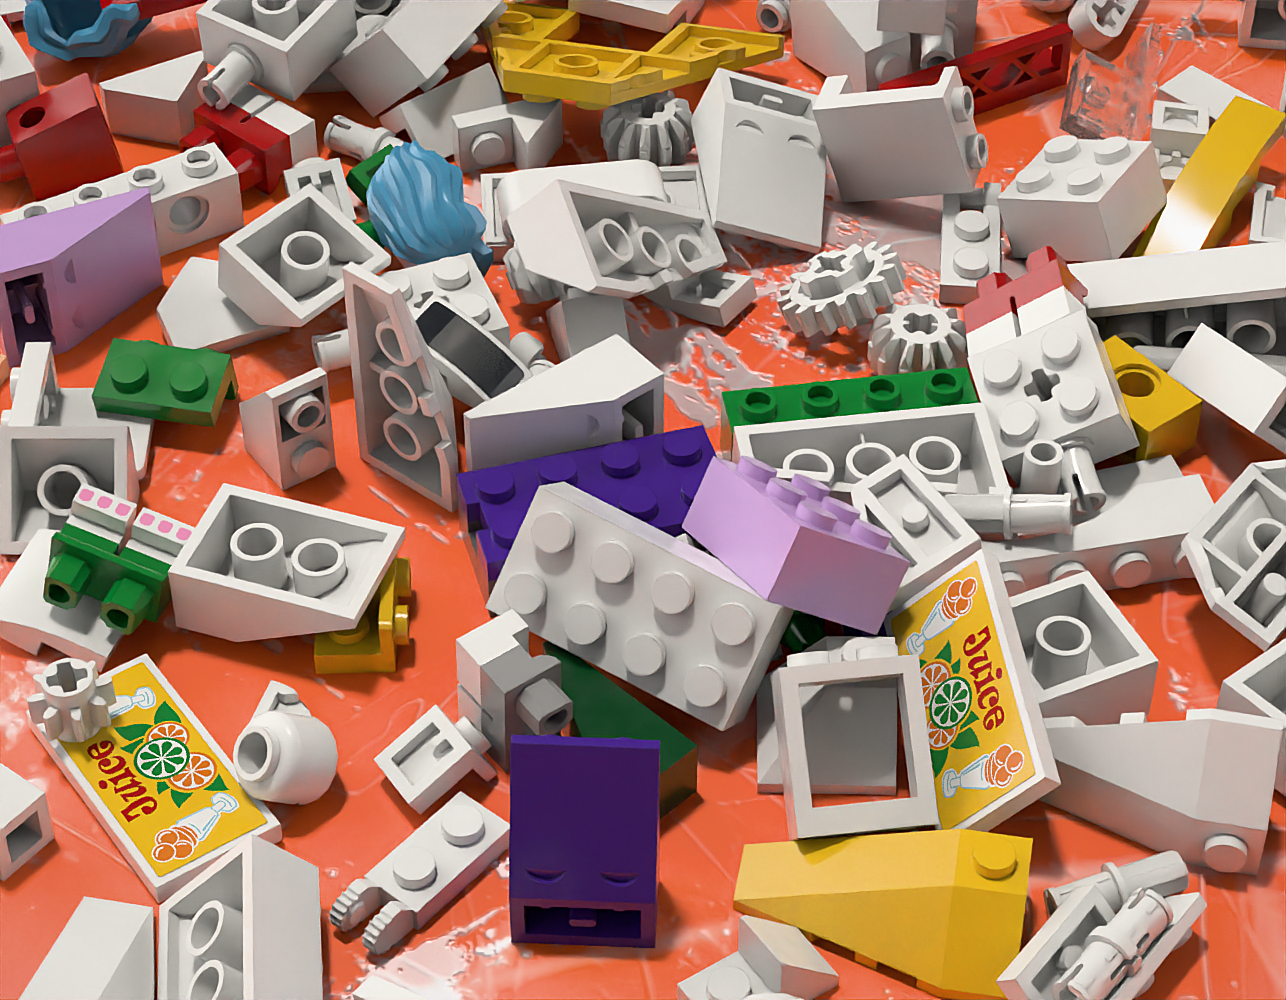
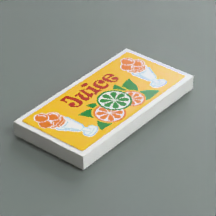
(977, 696)
(160, 782)

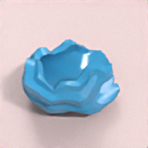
(81, 27)
(422, 209)

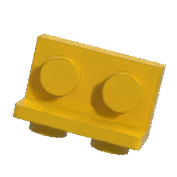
(381, 628)

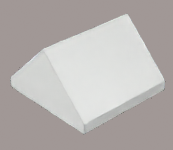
(46, 469)

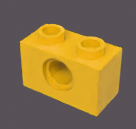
(1158, 405)

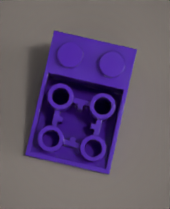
(584, 840)

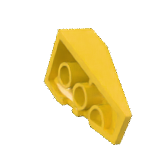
(915, 901)

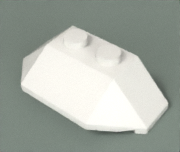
(1242, 553)

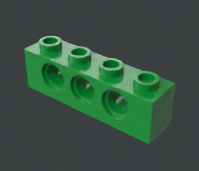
(842, 398)

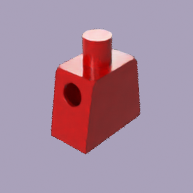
(60, 141)

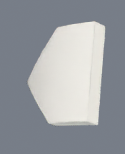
(202, 316)

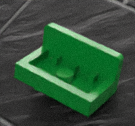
(165, 382)

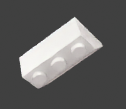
(244, 929)

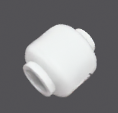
(285, 758)

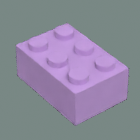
(796, 543)

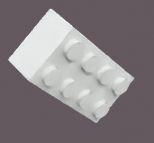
(639, 604)

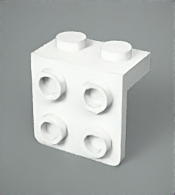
(41, 402)

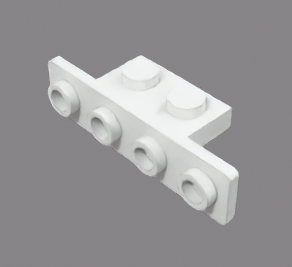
(1063, 938)

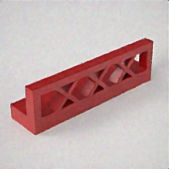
(1004, 70)

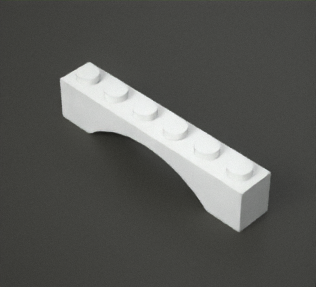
(1120, 548)

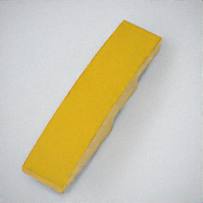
(1214, 180)

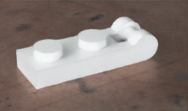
(968, 242)

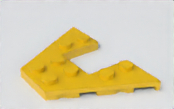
(539, 63)

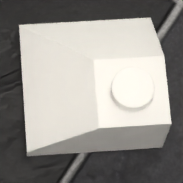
(845, 727)

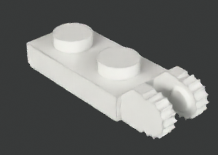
(422, 873)

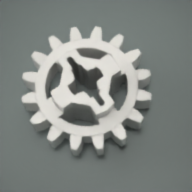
(841, 289)

